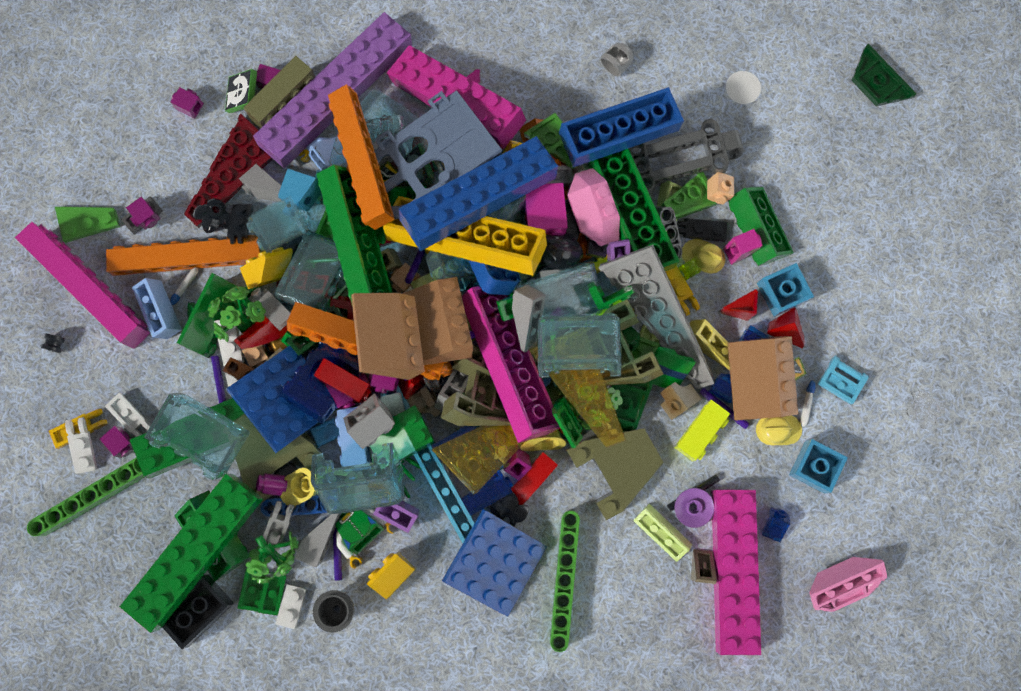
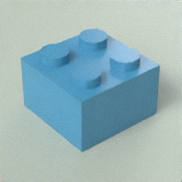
(785, 289)
(818, 466)

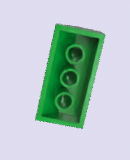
(756, 212)
(199, 330)
(233, 554)

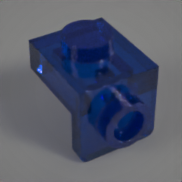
(776, 524)

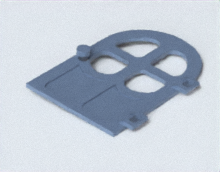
(452, 137)

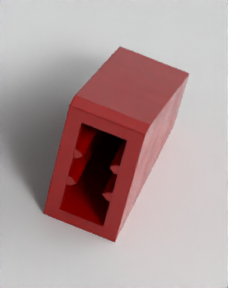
(343, 381)

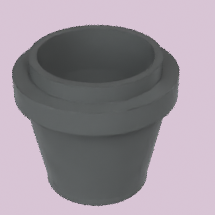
(324, 611)

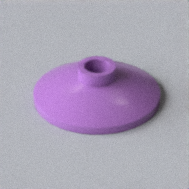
(701, 514)

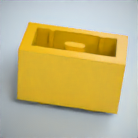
(266, 268)
(391, 575)

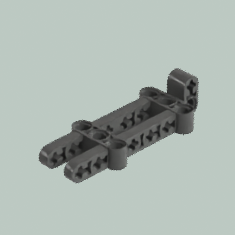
(729, 148)

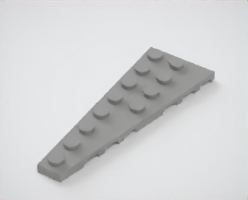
(658, 307)

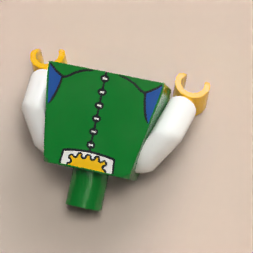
(356, 531)

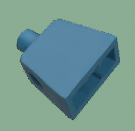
(301, 188)

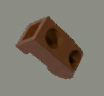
(236, 368)

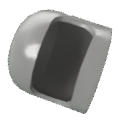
(617, 58)

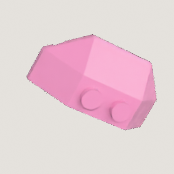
(594, 207)
(846, 583)

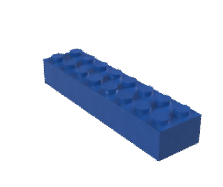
(478, 193)

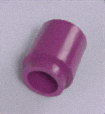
(271, 484)

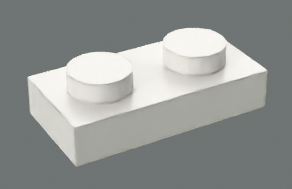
(291, 606)

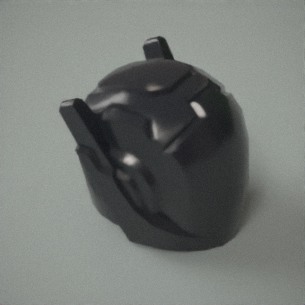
(561, 252)

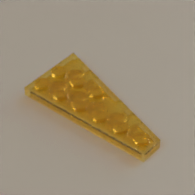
(592, 401)
(478, 454)

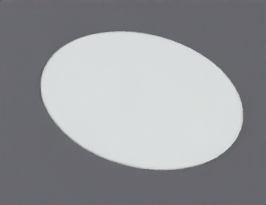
(743, 87)

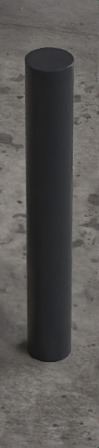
(704, 485)

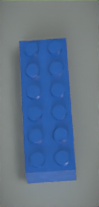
(620, 127)

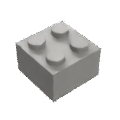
(369, 421)

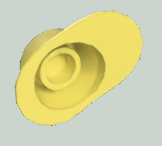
(707, 255)
(779, 430)
(548, 442)
(298, 487)

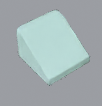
(393, 403)

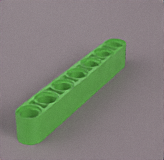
(84, 501)
(567, 590)

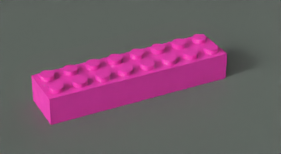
(426, 77)
(83, 284)
(510, 368)
(736, 573)

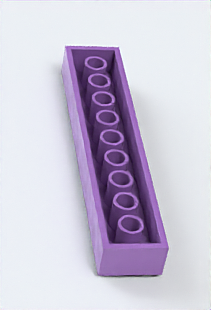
(309, 110)

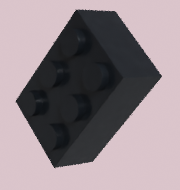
(197, 612)

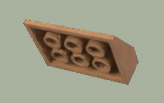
(442, 321)
(387, 334)
(763, 378)

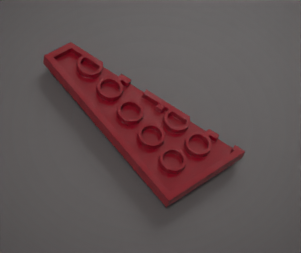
(231, 162)

